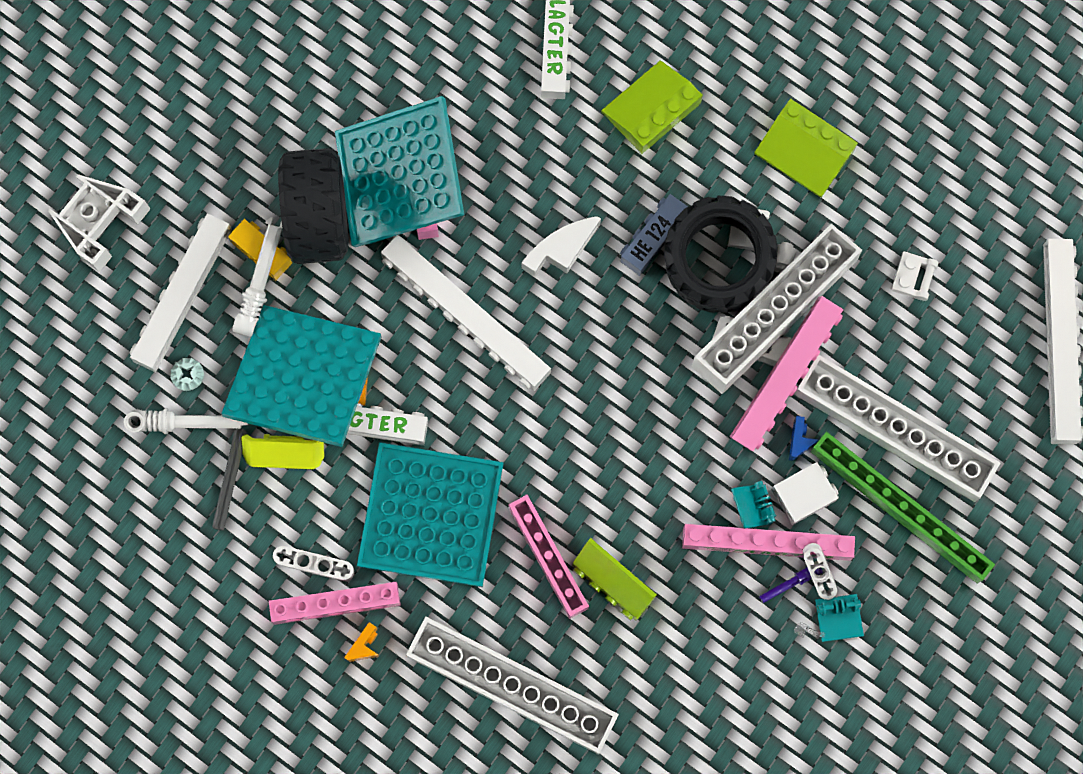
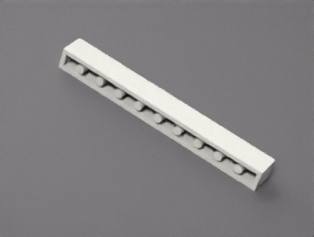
(465, 313)
(1062, 341)

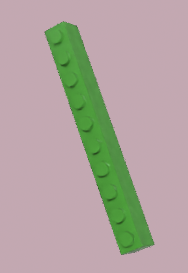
(902, 508)

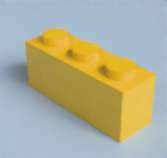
(250, 240)

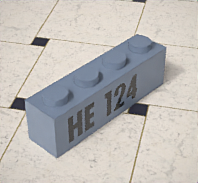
(653, 235)

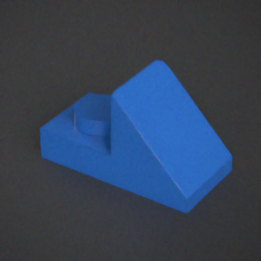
(799, 444)

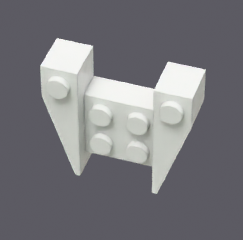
(92, 212)

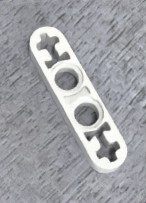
(314, 560)

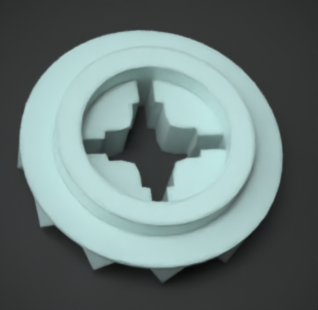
(186, 383)

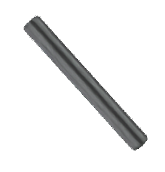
(229, 480)

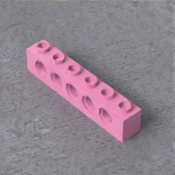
(334, 603)

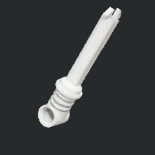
(255, 295)
(167, 421)

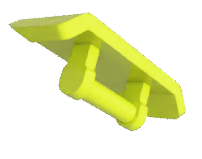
(282, 452)

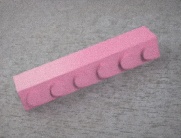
(548, 556)

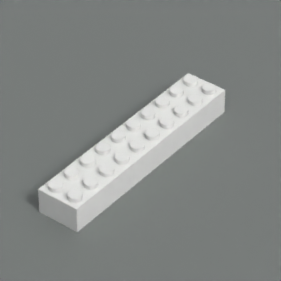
(776, 308)
(897, 428)
(512, 685)

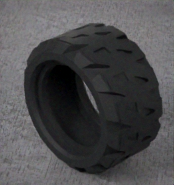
(313, 206)
(720, 211)

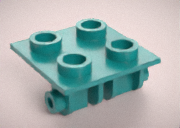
(752, 505)
(839, 617)

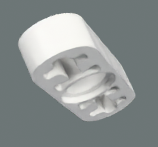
(819, 579)

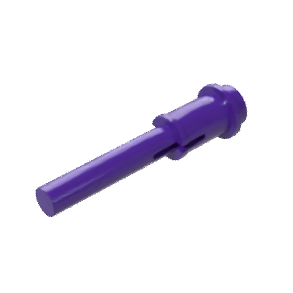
(799, 578)

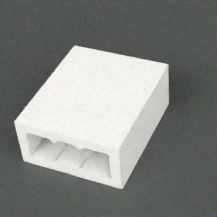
(805, 493)

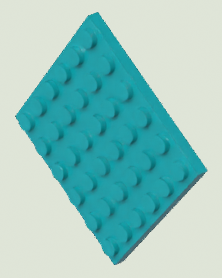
(399, 172)
(302, 375)
(430, 514)

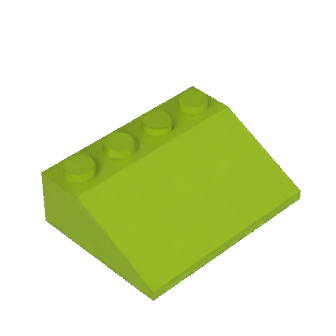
(652, 106)
(806, 148)
(613, 580)

